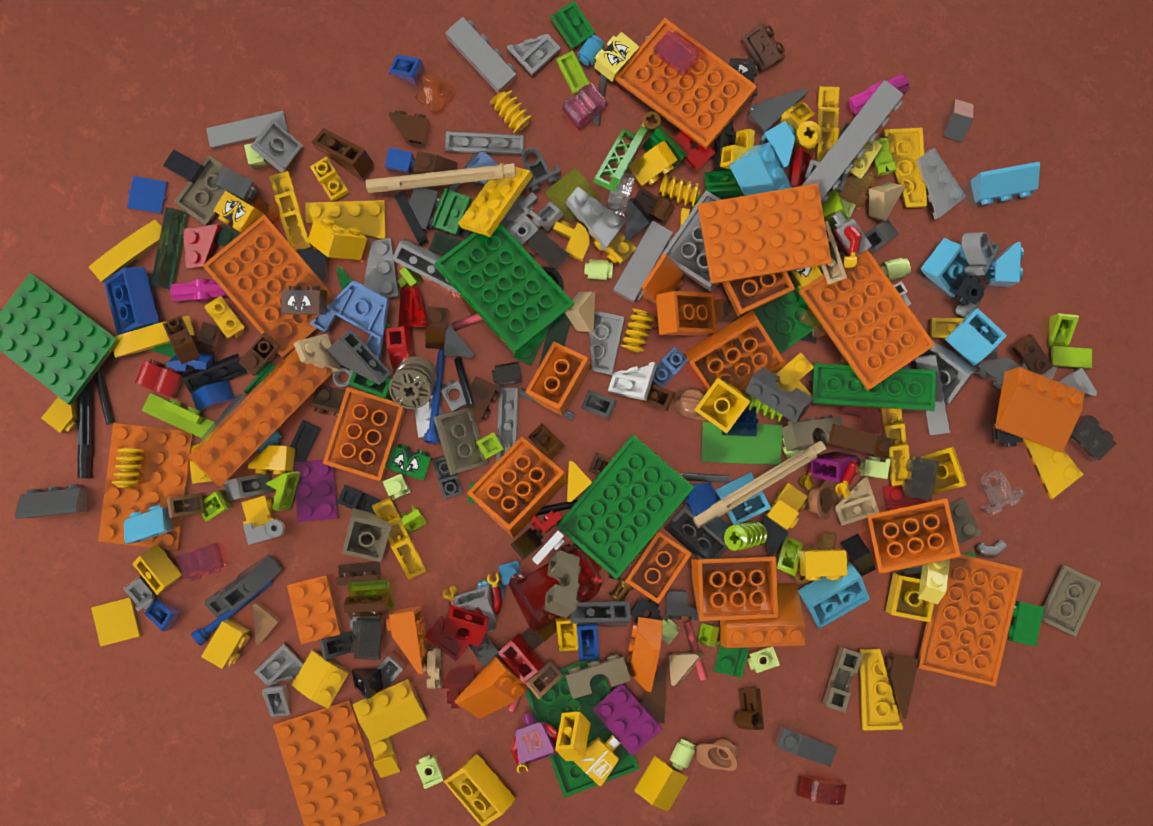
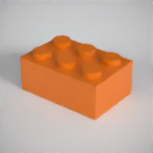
(757, 291)
(686, 313)
(657, 567)
(315, 609)

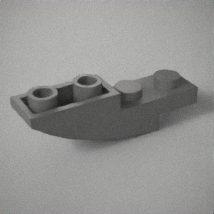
(244, 587)

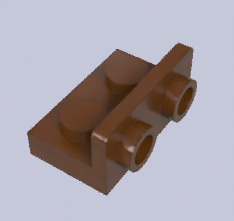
(764, 46)
(327, 399)
(357, 573)
(366, 605)

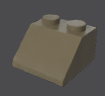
(366, 536)

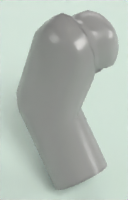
(964, 310)
(991, 551)

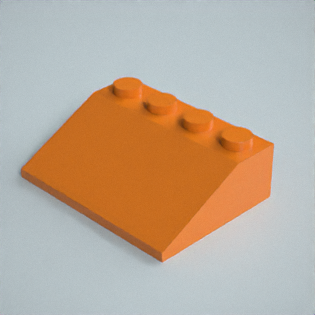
(735, 353)
(1038, 408)
(364, 434)
(518, 486)
(913, 536)
(735, 588)
(769, 632)
(409, 633)

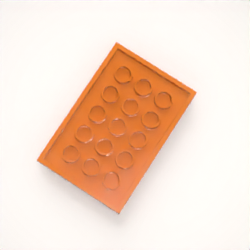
(698, 102)
(764, 233)
(255, 272)
(867, 321)
(162, 475)
(971, 620)
(330, 767)

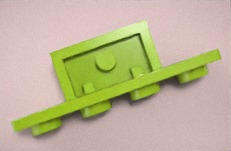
(176, 415)

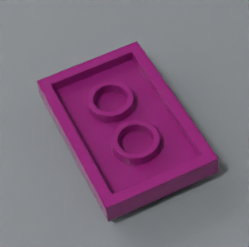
(315, 491)
(627, 719)

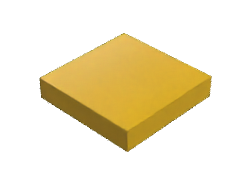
(116, 621)

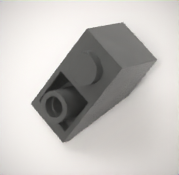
(423, 204)
(880, 235)
(995, 370)

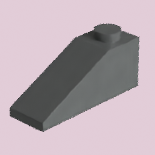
(769, 111)
(356, 356)
(602, 613)
(805, 746)

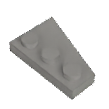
(941, 184)
(598, 218)
(381, 269)
(605, 341)

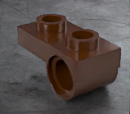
(657, 207)
(1032, 355)
(751, 714)

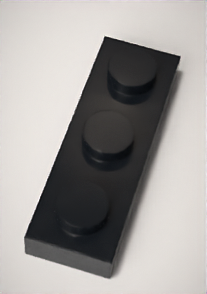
(216, 372)

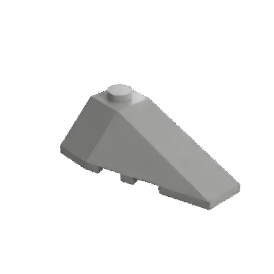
(953, 369)

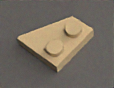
(315, 352)
(858, 504)

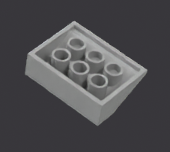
(688, 247)

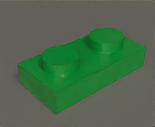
(529, 352)

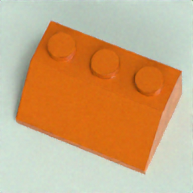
(558, 378)
(645, 651)

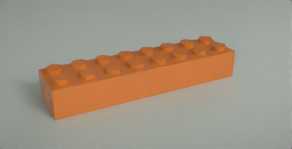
(257, 417)

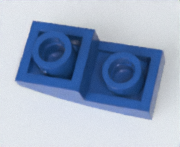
(198, 363)

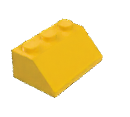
(390, 711)
(480, 790)

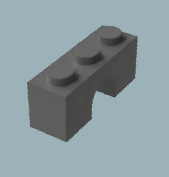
(789, 404)
(677, 605)

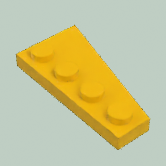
(906, 147)
(363, 215)
(1055, 468)
(877, 700)

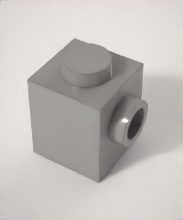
(523, 230)

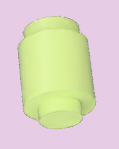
(896, 268)
(598, 269)
(682, 754)

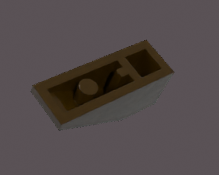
(527, 543)

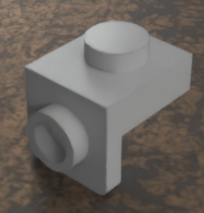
(547, 216)
(140, 593)

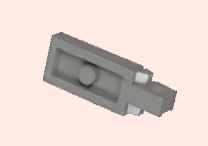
(519, 210)

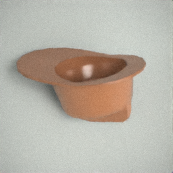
(686, 401)
(823, 499)
(719, 755)

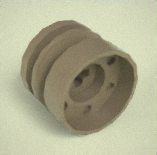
(413, 382)

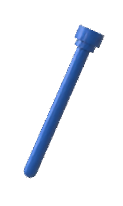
(432, 434)
(201, 635)

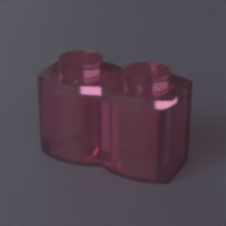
(676, 53)
(584, 106)
(200, 561)

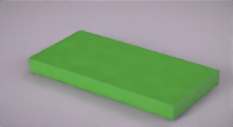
(758, 449)

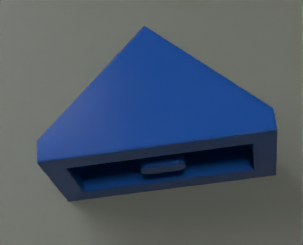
(407, 68)
(212, 395)
(162, 614)
(588, 641)

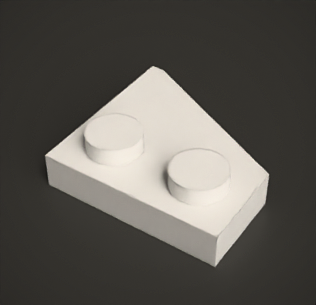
(633, 382)

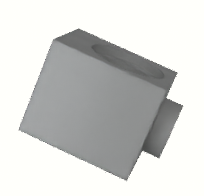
(453, 404)

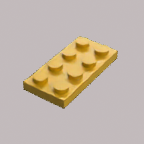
(494, 202)

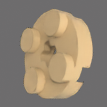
(434, 664)

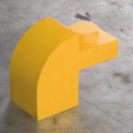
(743, 142)
(579, 239)

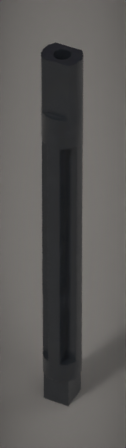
(84, 446)

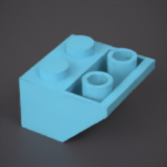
(1006, 268)
(975, 336)
(749, 508)

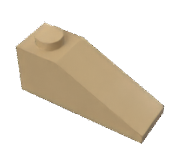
(835, 271)

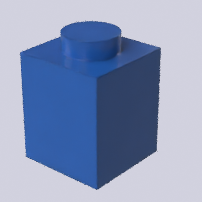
(399, 161)

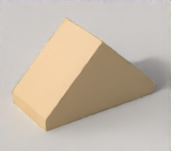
(883, 199)
(582, 312)
(682, 664)

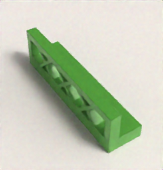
(623, 161)

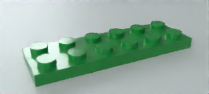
(902, 390)

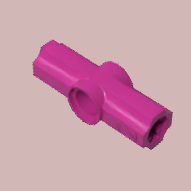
(858, 101)
(196, 290)

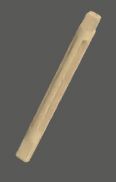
(441, 178)
(760, 484)

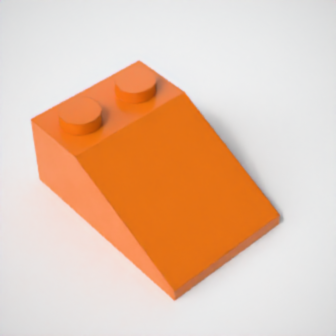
(662, 279)
(491, 690)

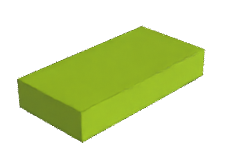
(572, 71)
(1071, 357)

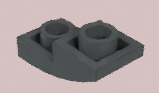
(448, 483)

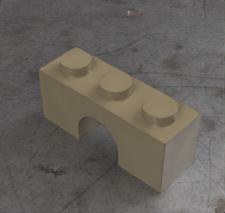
(799, 435)
(565, 569)
(613, 668)
(838, 688)

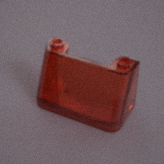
(532, 589)

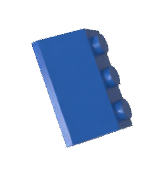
(131, 300)

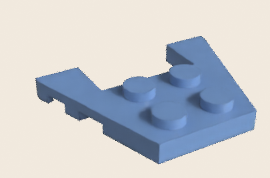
(360, 308)

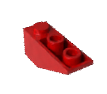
(399, 345)

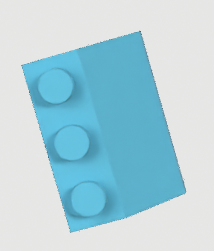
(759, 171)
(1006, 183)
(833, 598)

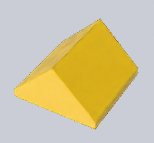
(722, 404)
(949, 471)
(576, 481)
(660, 784)

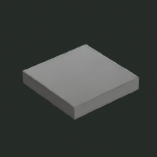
(276, 146)

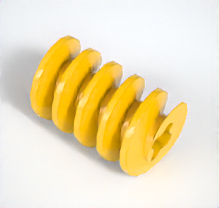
(510, 111)
(807, 135)
(678, 190)
(638, 331)
(127, 467)

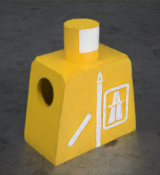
(599, 759)

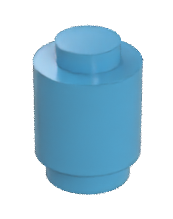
(590, 50)

